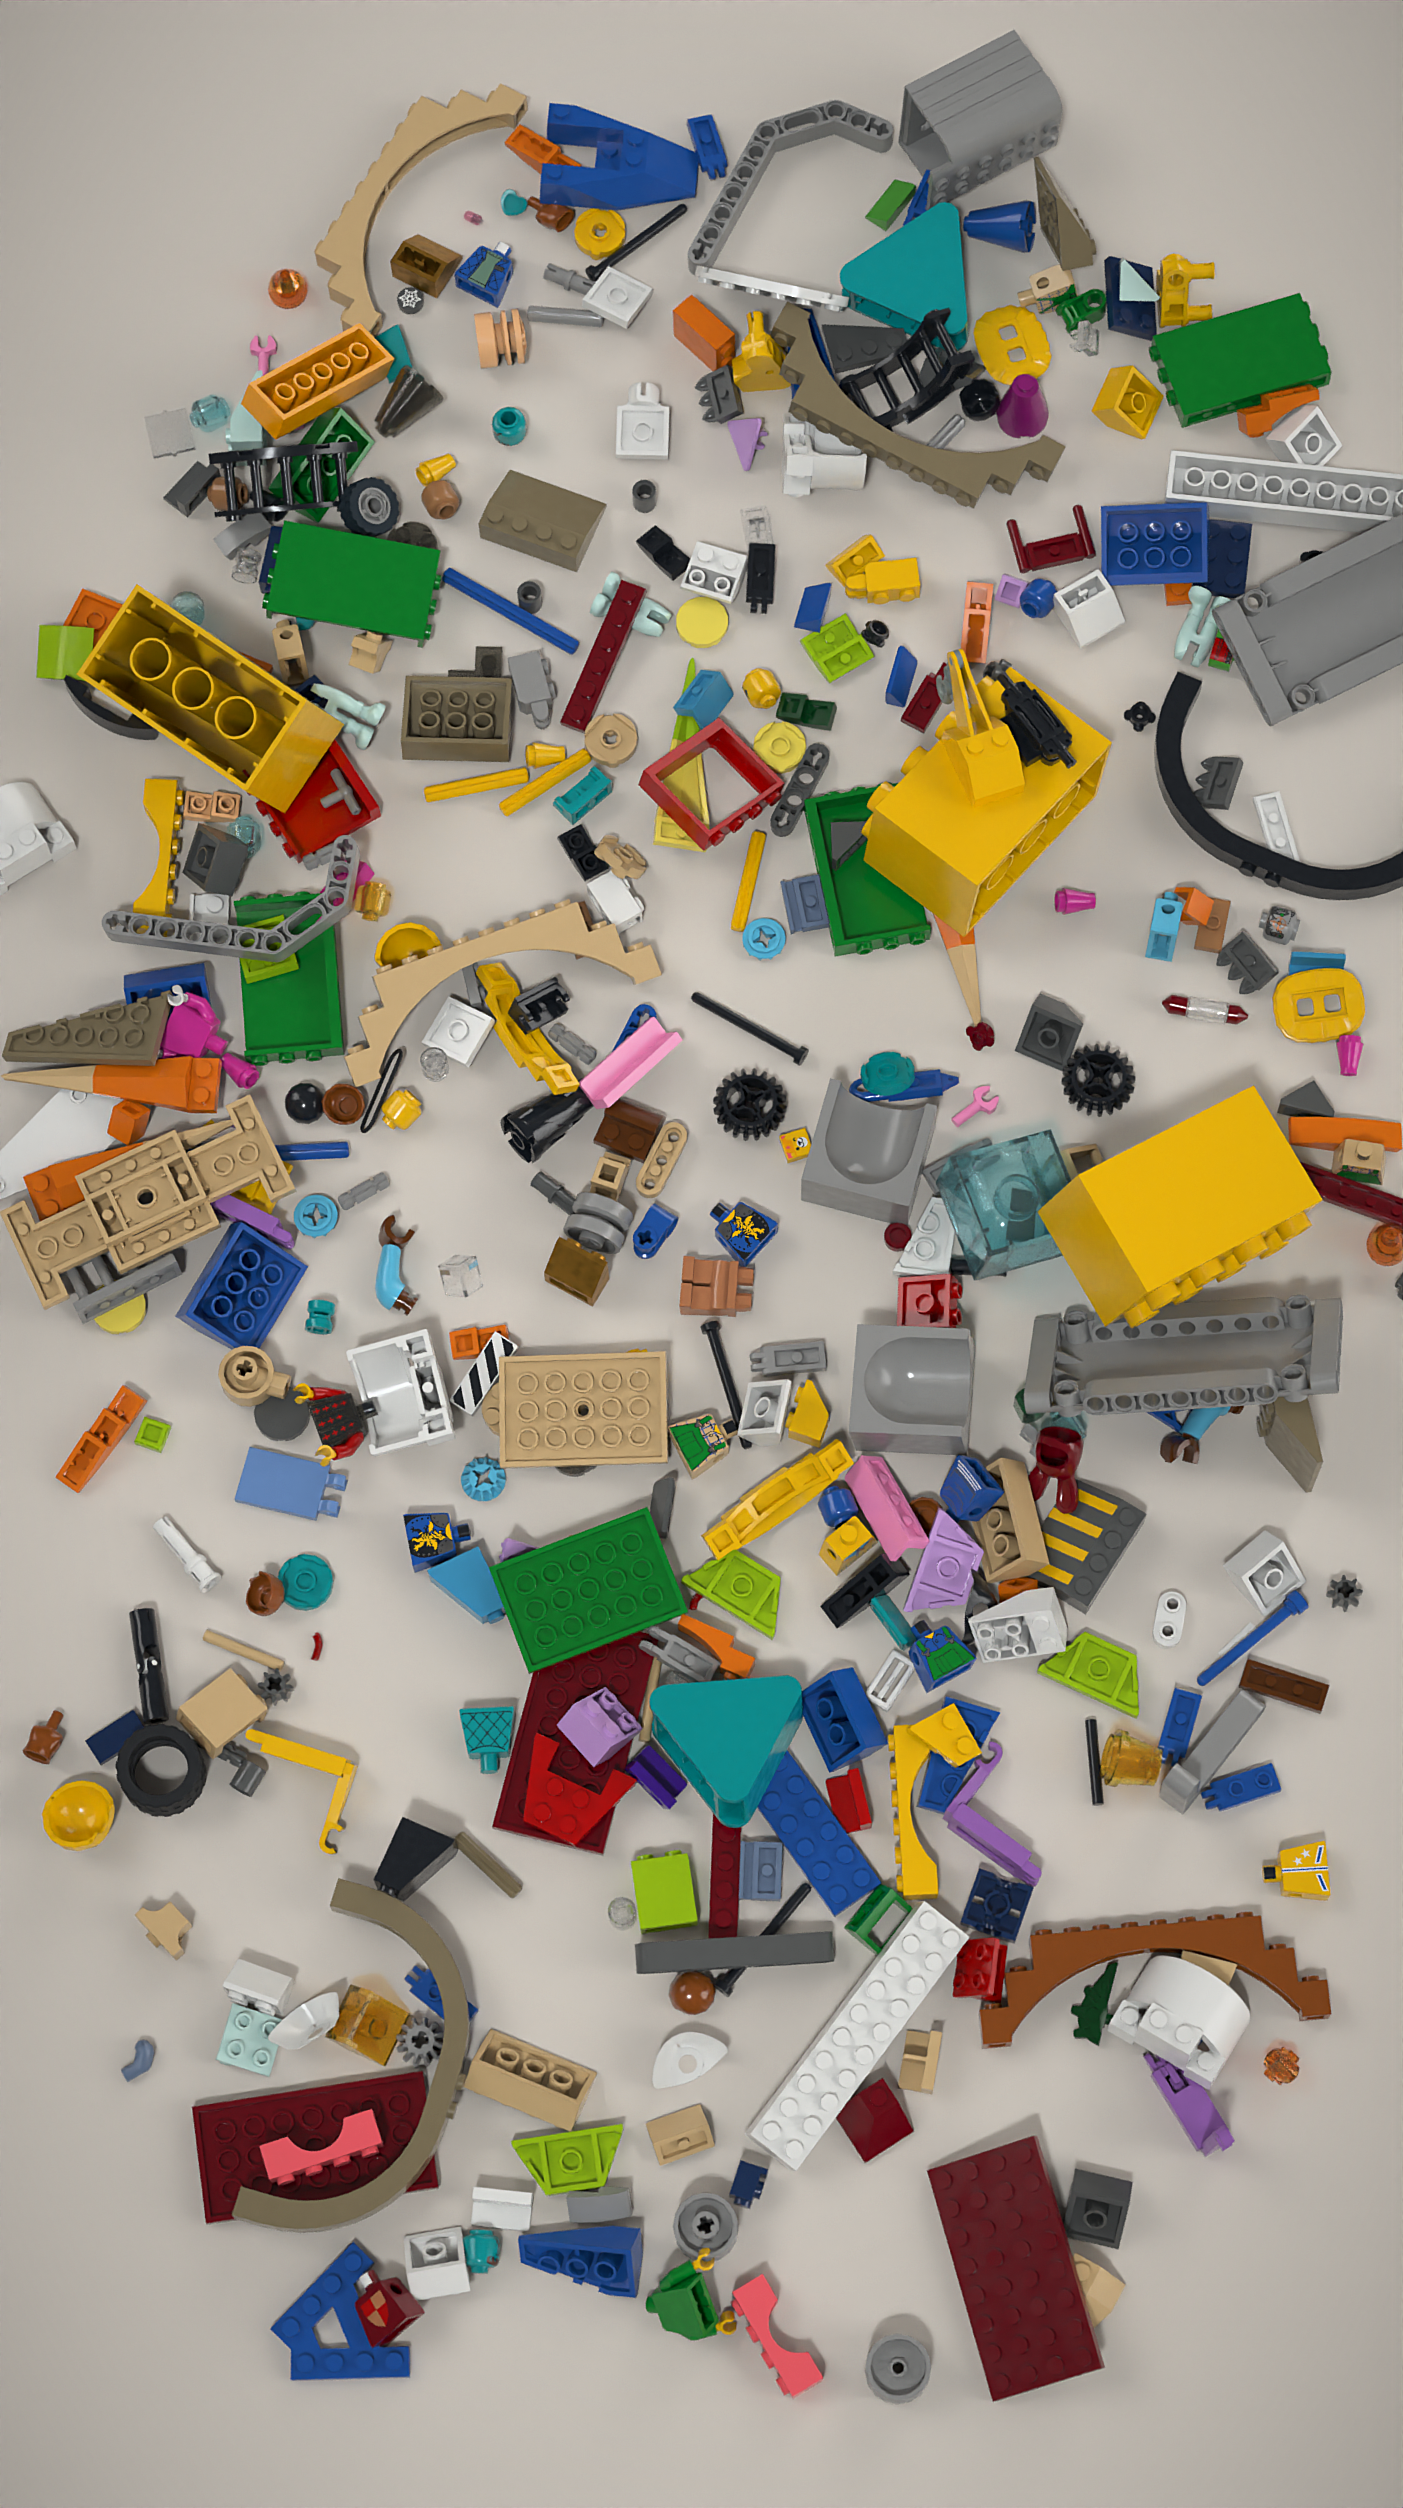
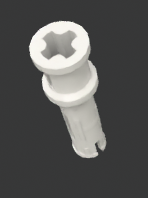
(194, 1563)

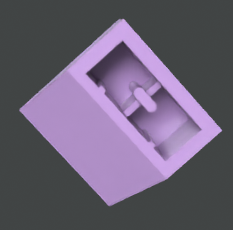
(599, 1726)

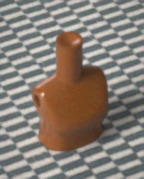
(551, 215)
(44, 1740)

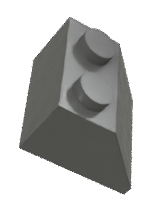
(215, 860)
(1097, 2208)

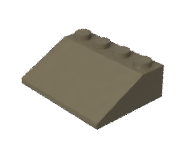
(1061, 223)
(541, 520)
(456, 719)
(1292, 1439)

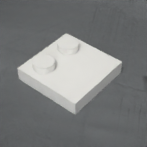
(617, 297)
(459, 1031)

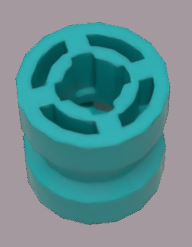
(320, 1317)

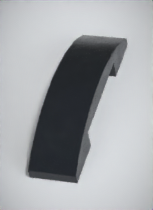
(130, 728)

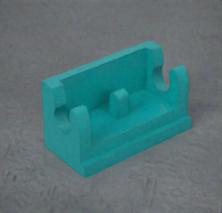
(584, 796)

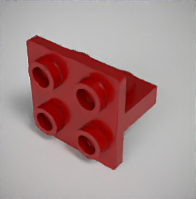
(980, 1970)

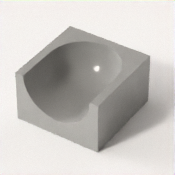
(867, 1156)
(912, 1389)

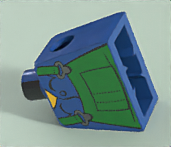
(938, 1655)

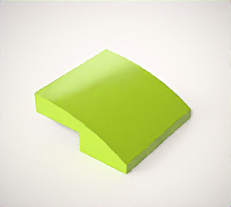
(836, 648)
(62, 651)
(258, 970)

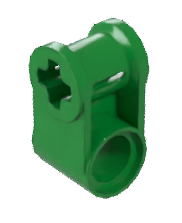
(1078, 309)

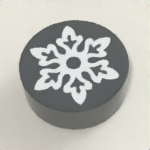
(410, 300)

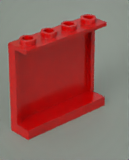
(306, 822)

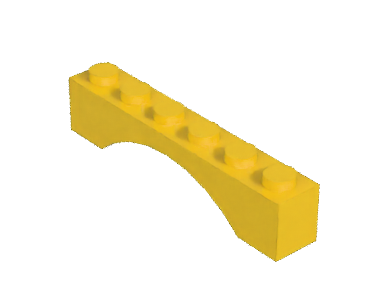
(161, 805)
(918, 1871)

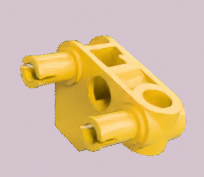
(1173, 286)
(760, 359)

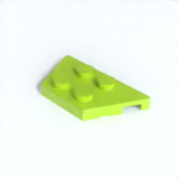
(740, 1589)
(1097, 1672)
(570, 2159)

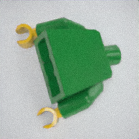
(686, 2304)

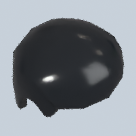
(979, 400)
(304, 1103)

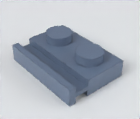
(804, 904)
(760, 1871)

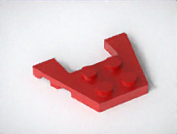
(562, 1806)

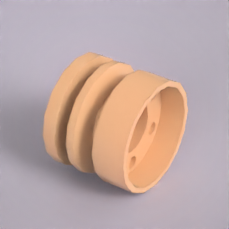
(499, 338)

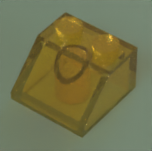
(368, 2025)

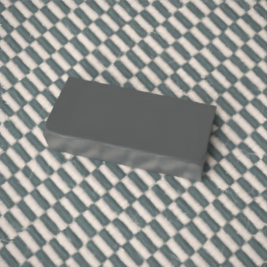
(662, 1505)

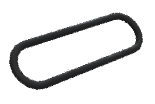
(384, 1092)

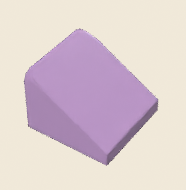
(1010, 590)

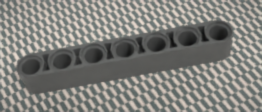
(734, 1952)

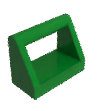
(871, 1913)

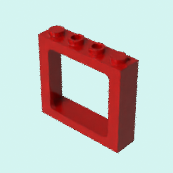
(739, 756)

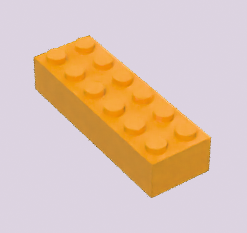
(317, 381)

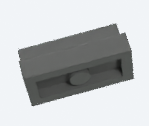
(192, 488)

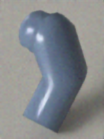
(142, 2061)

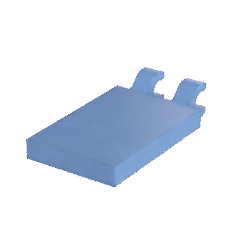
(288, 1485)

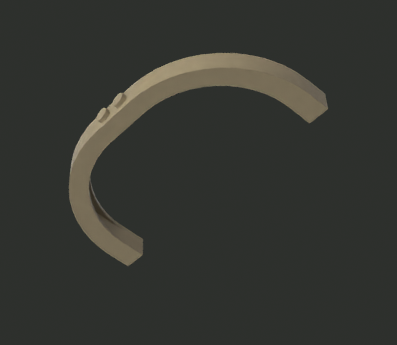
(350, 2208)

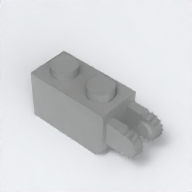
(531, 686)

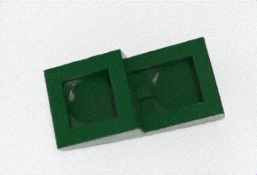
(806, 712)

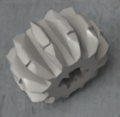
(414, 2034)

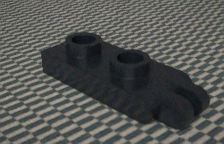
(760, 575)

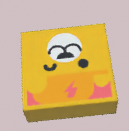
(795, 1145)

